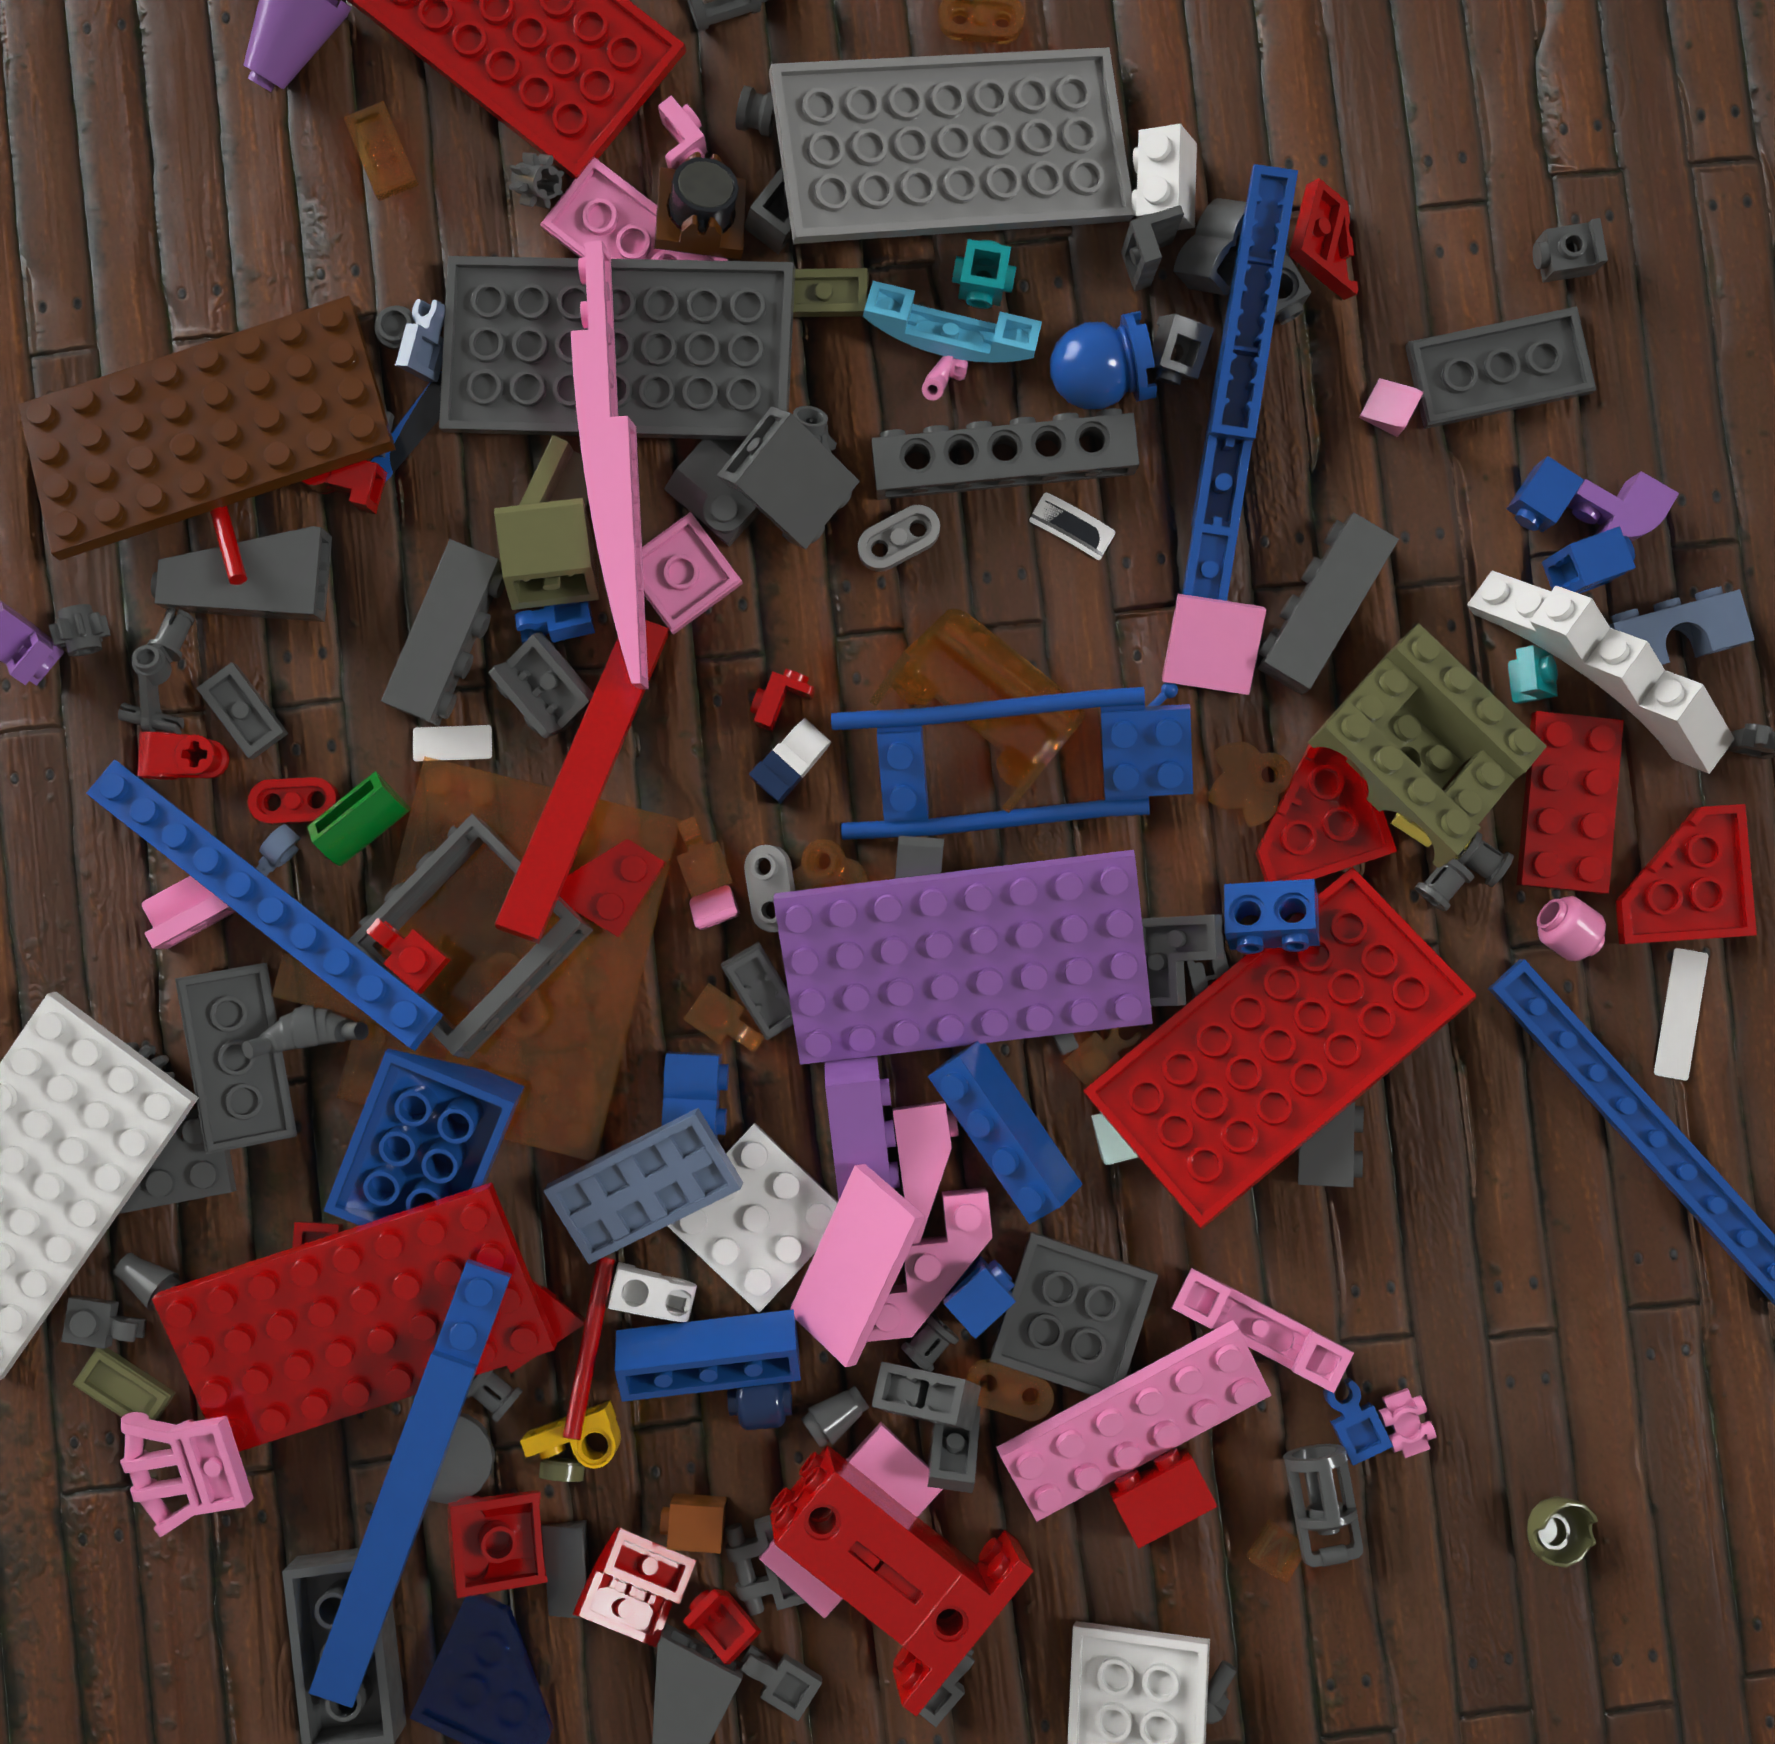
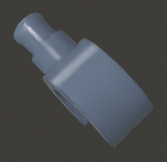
(277, 849)

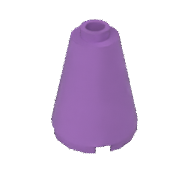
(288, 36)

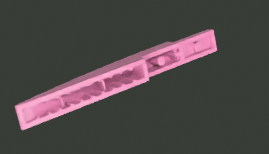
(610, 460)

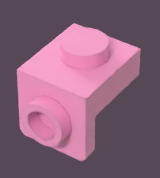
(684, 127)

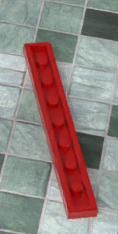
(576, 794)

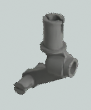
(153, 668)

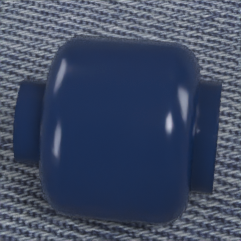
(761, 1405)

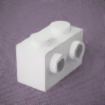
(1165, 172)

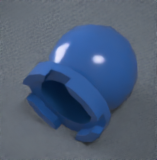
(1101, 363)

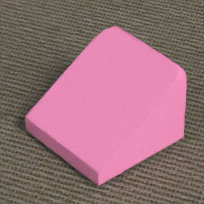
(1390, 406)
(713, 907)

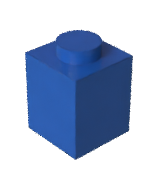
(1544, 495)

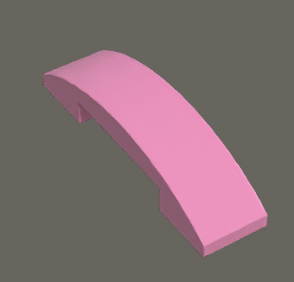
(1264, 1329)

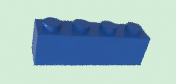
(1005, 1131)
(707, 1355)

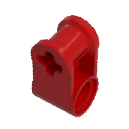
(176, 756)

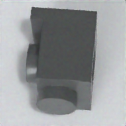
(1559, 263)
(1191, 345)

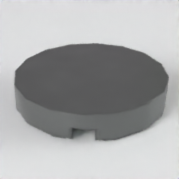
(466, 1462)

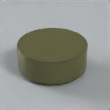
(561, 1469)

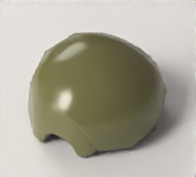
(1560, 1531)

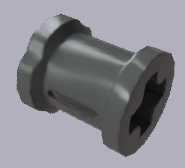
(1485, 860)
(1444, 884)
(929, 1343)
(487, 1399)

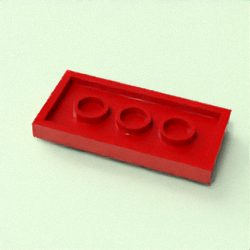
(1571, 803)

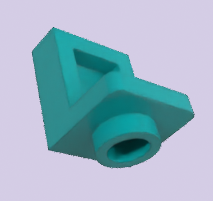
(1532, 675)

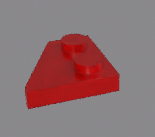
(1323, 238)
(613, 885)

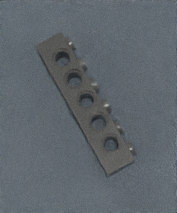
(1072, 463)

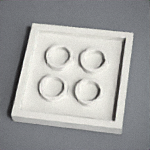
(764, 1228)
(1137, 1686)

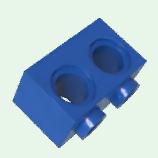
(1591, 561)
(1272, 903)
(980, 1295)

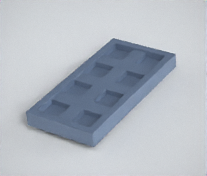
(643, 1186)

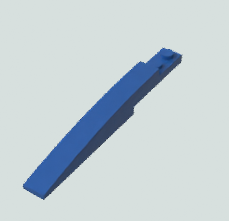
(1239, 381)
(409, 1483)

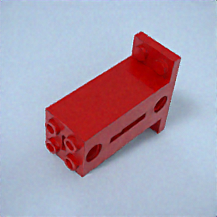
(895, 1569)

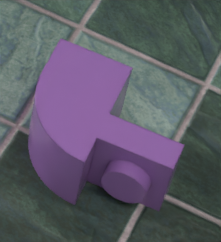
(1636, 509)
(25, 647)

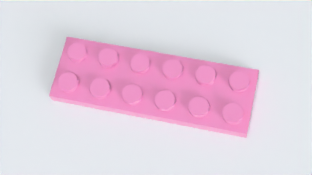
(1134, 1420)

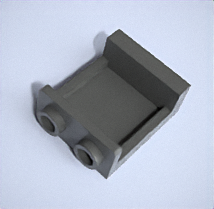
(789, 477)

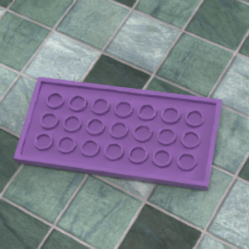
(965, 957)

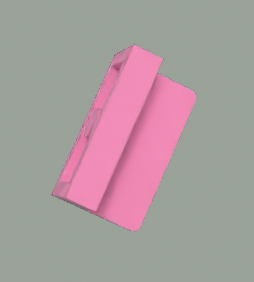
(182, 912)

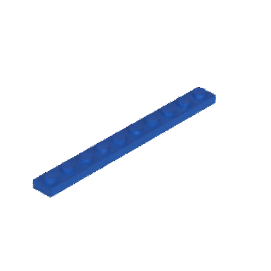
(266, 905)
(1639, 1122)

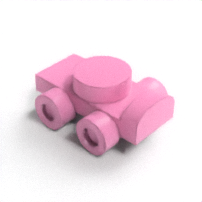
(1402, 1415)

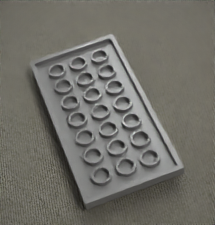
(950, 144)

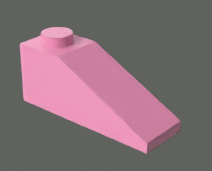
(923, 1151)

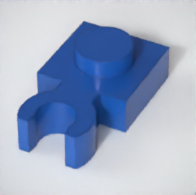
(1357, 1427)

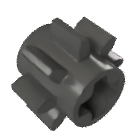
(536, 180)
(79, 630)

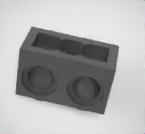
(926, 1396)

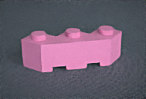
(936, 1264)

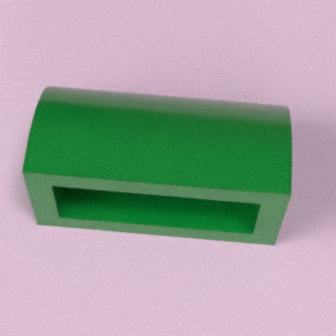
(357, 819)

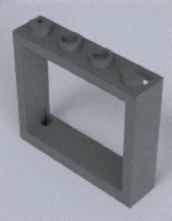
(521, 981)

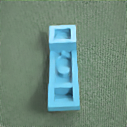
(947, 333)

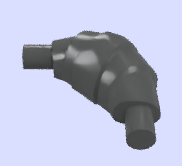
(304, 1029)

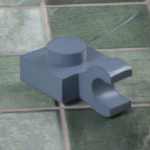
(421, 343)

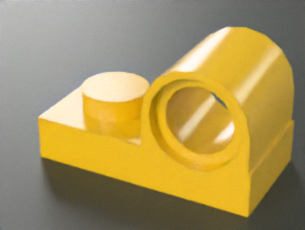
(548, 1438)

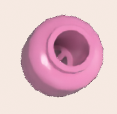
(1571, 928)

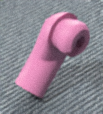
(939, 376)

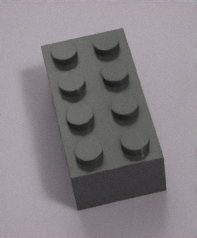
(312, 1597)

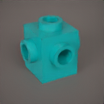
(988, 260)

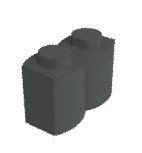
(1210, 255)

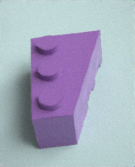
(857, 1119)

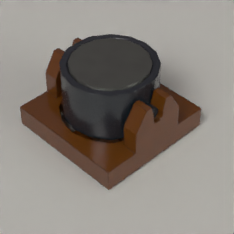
(703, 201)

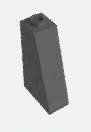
(283, 574)

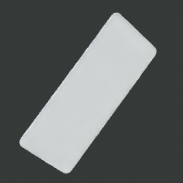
(452, 742)

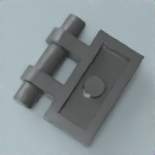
(752, 1588)

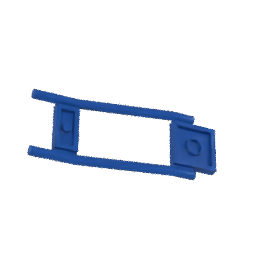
(1142, 748)

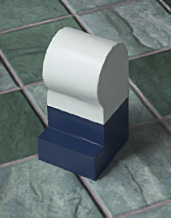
(790, 760)

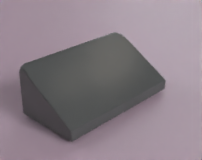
(565, 1565)

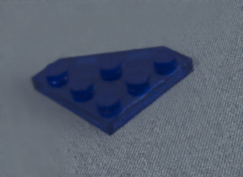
(484, 1681)

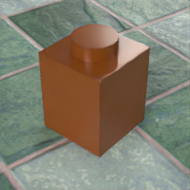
(694, 1523)

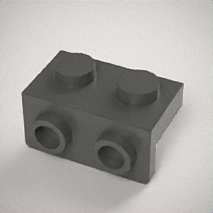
(542, 686)

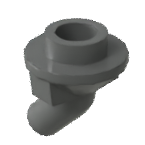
(1217, 1685)

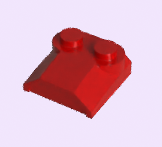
(496, 1543)

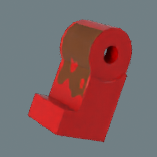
(360, 480)

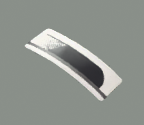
(1072, 525)

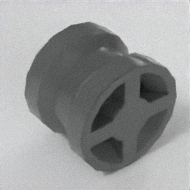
(755, 112)

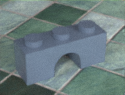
(1711, 623)

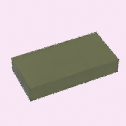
(122, 1385)

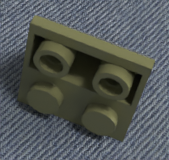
(547, 553)

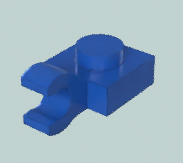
(560, 621)

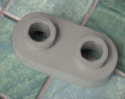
(897, 537)
(763, 887)

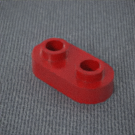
(295, 797)

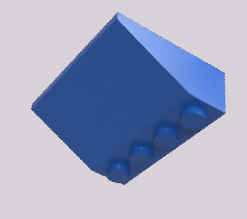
(421, 1136)

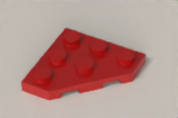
(1323, 822)
(1694, 883)

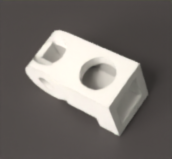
(651, 1294)

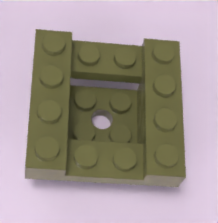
(1416, 727)

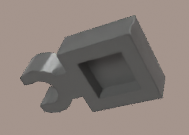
(1754, 741)

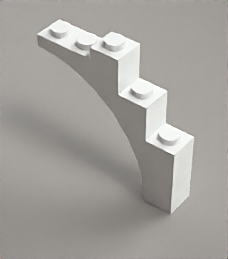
(1622, 665)

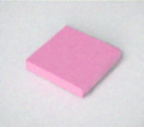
(685, 573)
(1213, 644)

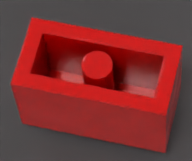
(1161, 1496)

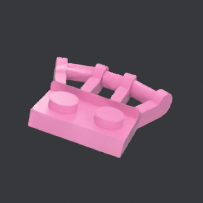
(205, 1459)

